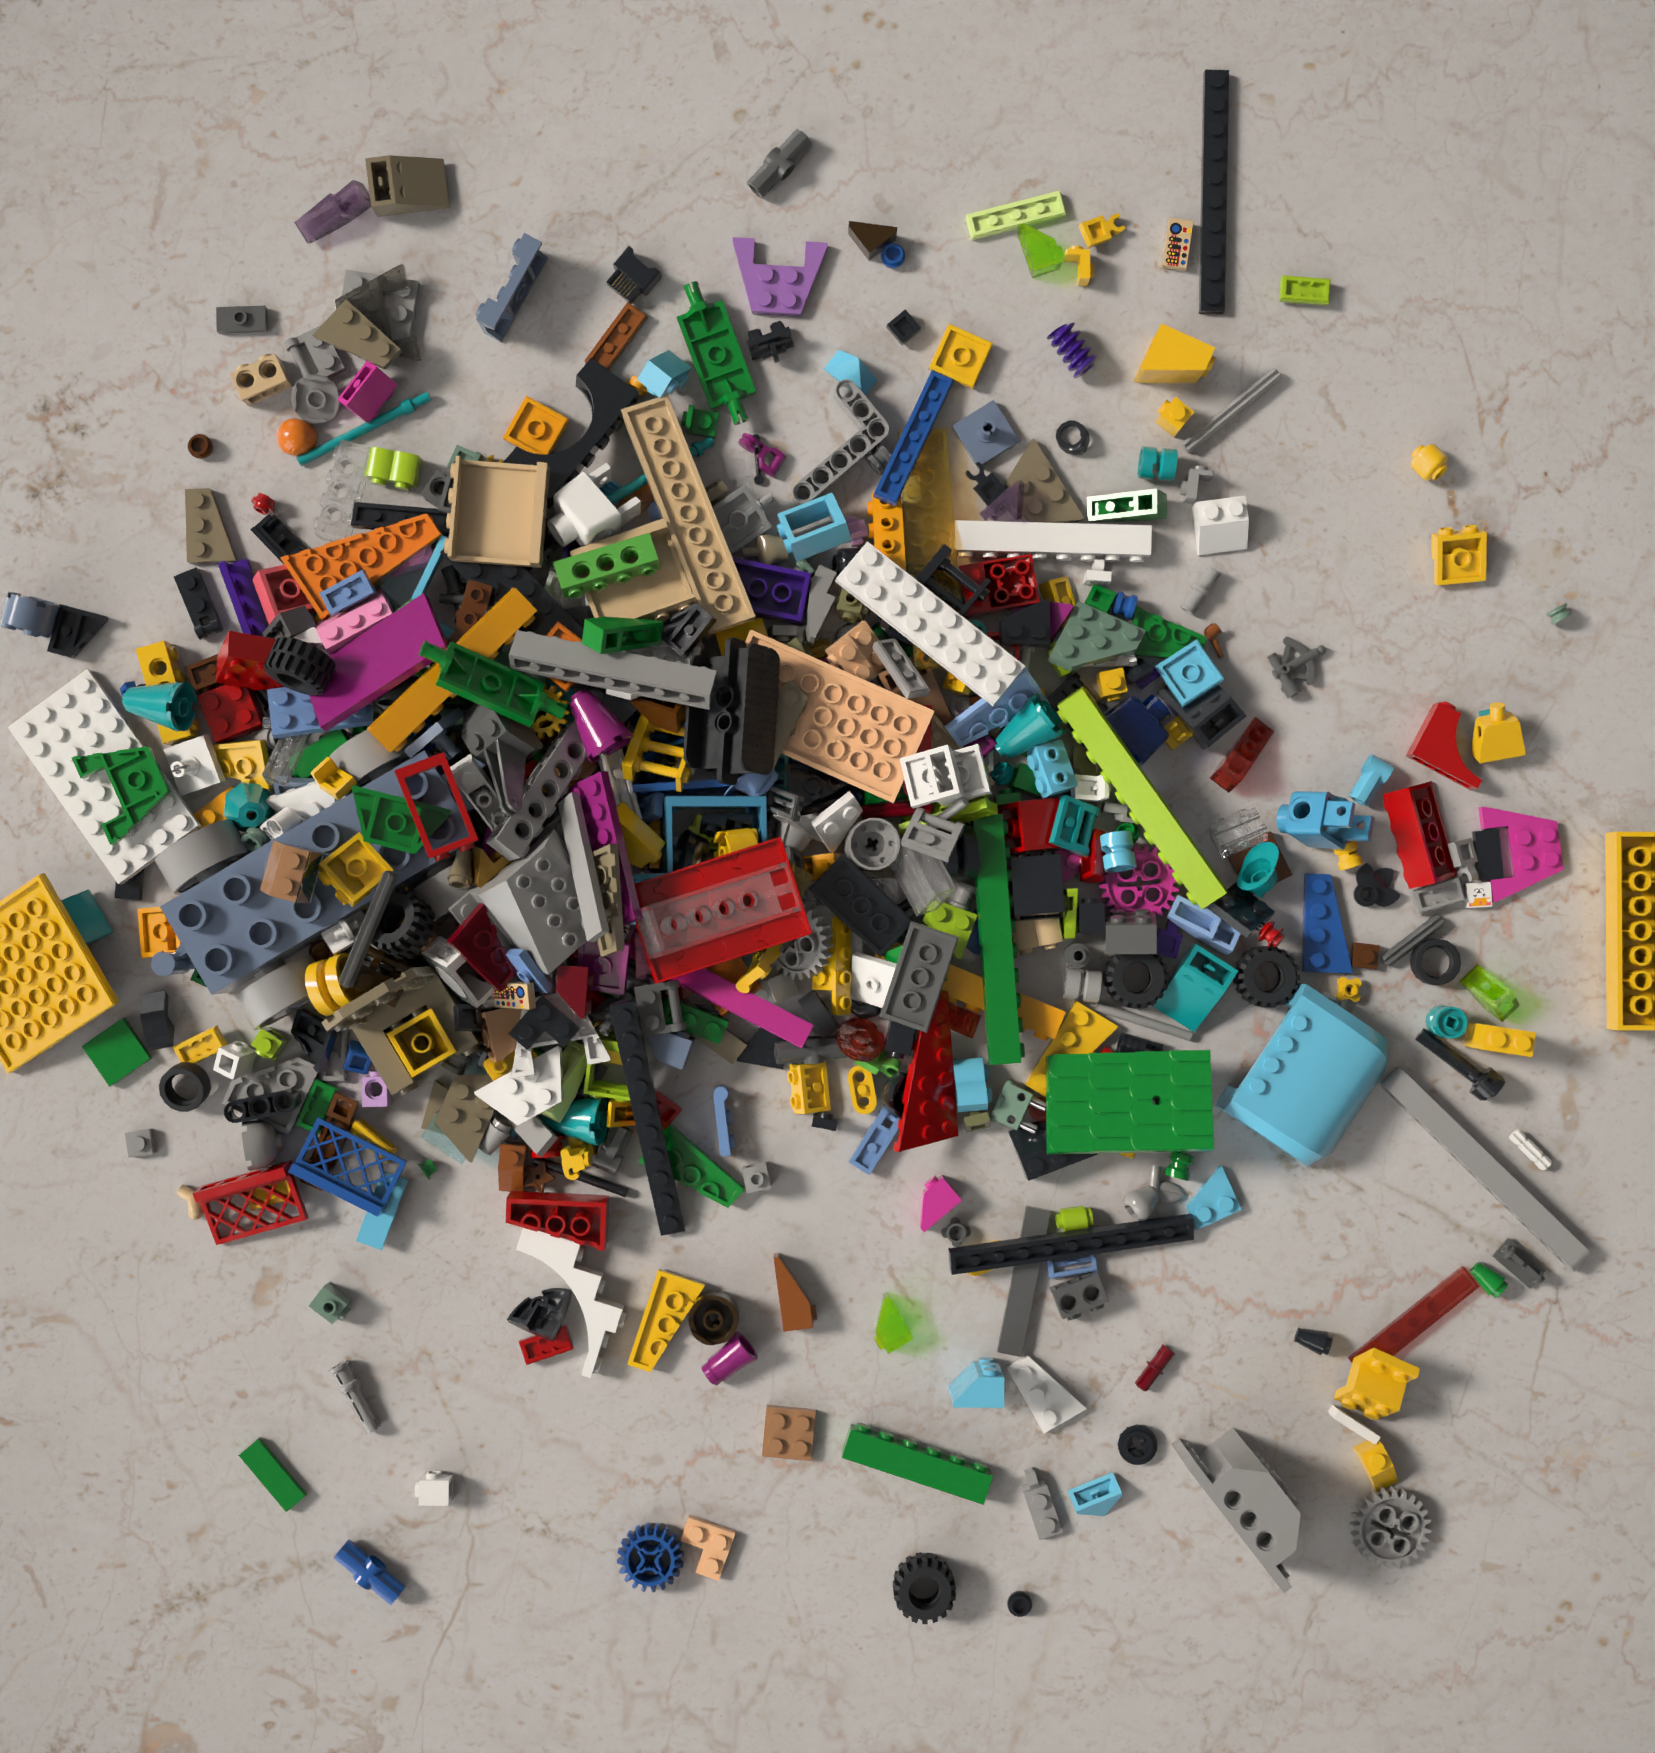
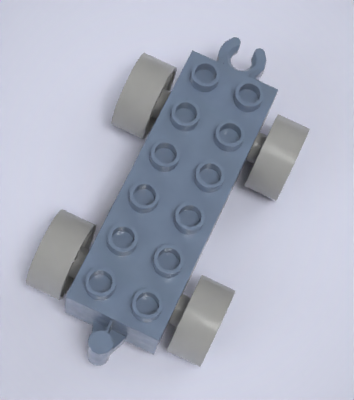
(243, 934)

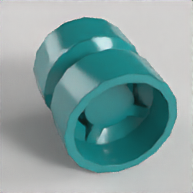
(1165, 460)
(1446, 1021)

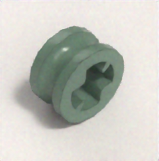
(1559, 613)
(253, 839)

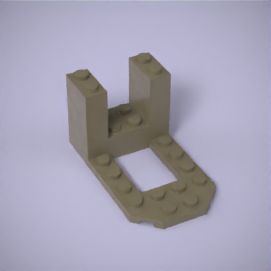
(373, 1019)

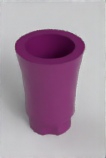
(729, 1359)

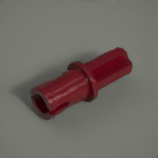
(1154, 1368)

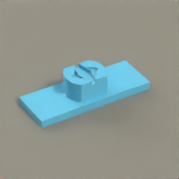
(374, 1228)

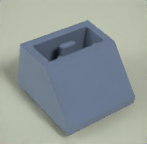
(672, 1047)

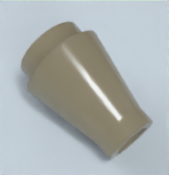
(461, 871)

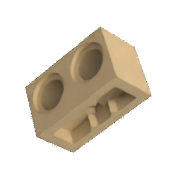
(263, 386)

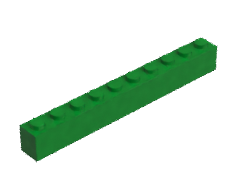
(996, 943)

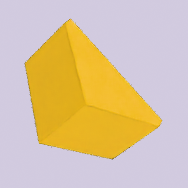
(620, 1114)

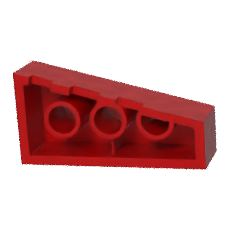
(562, 1215)

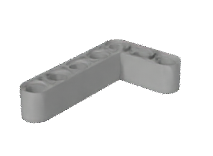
(845, 450)

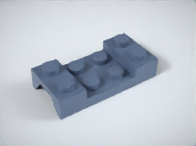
(498, 316)

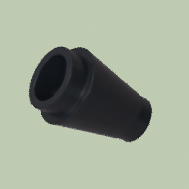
(1314, 1340)

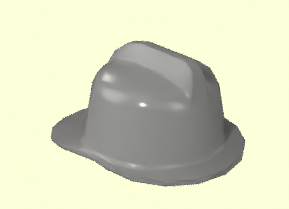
(791, 833)

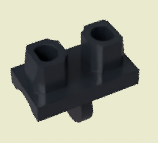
(770, 344)

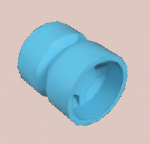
(1117, 850)

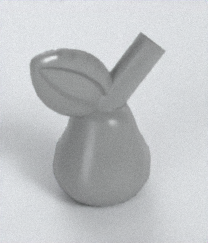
(1142, 1201)

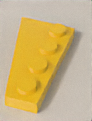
(665, 1310)

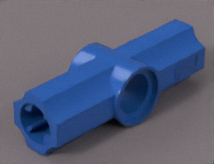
(369, 1572)

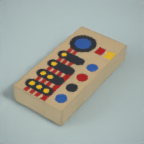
(1177, 244)
(516, 996)

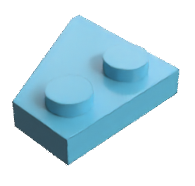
(1213, 1200)

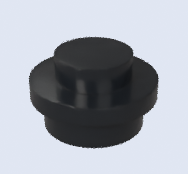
(1019, 1603)

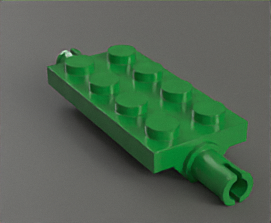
(716, 354)
(490, 683)

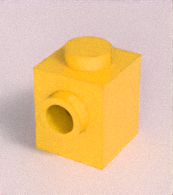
(1173, 416)
(1111, 684)

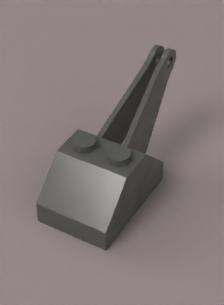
(504, 748)

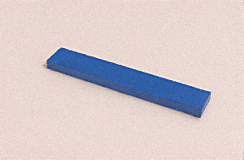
(913, 438)

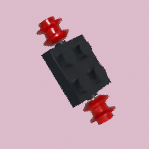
(1247, 915)

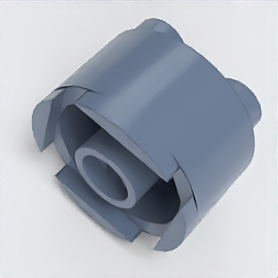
(29, 614)

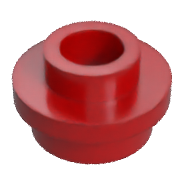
(263, 504)

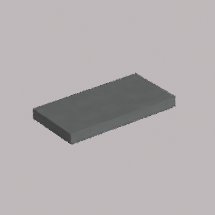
(919, 976)

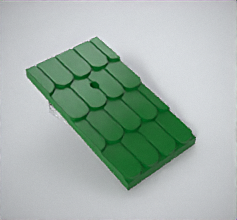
(1129, 1102)

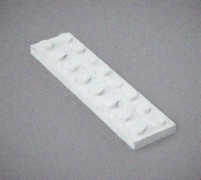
(930, 623)

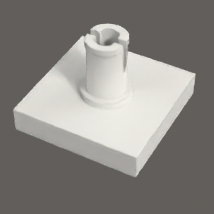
(194, 764)

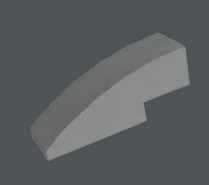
(819, 602)

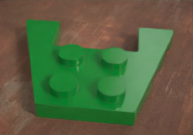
(136, 782)

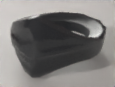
(1078, 448)

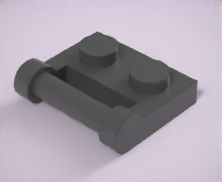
(651, 1008)

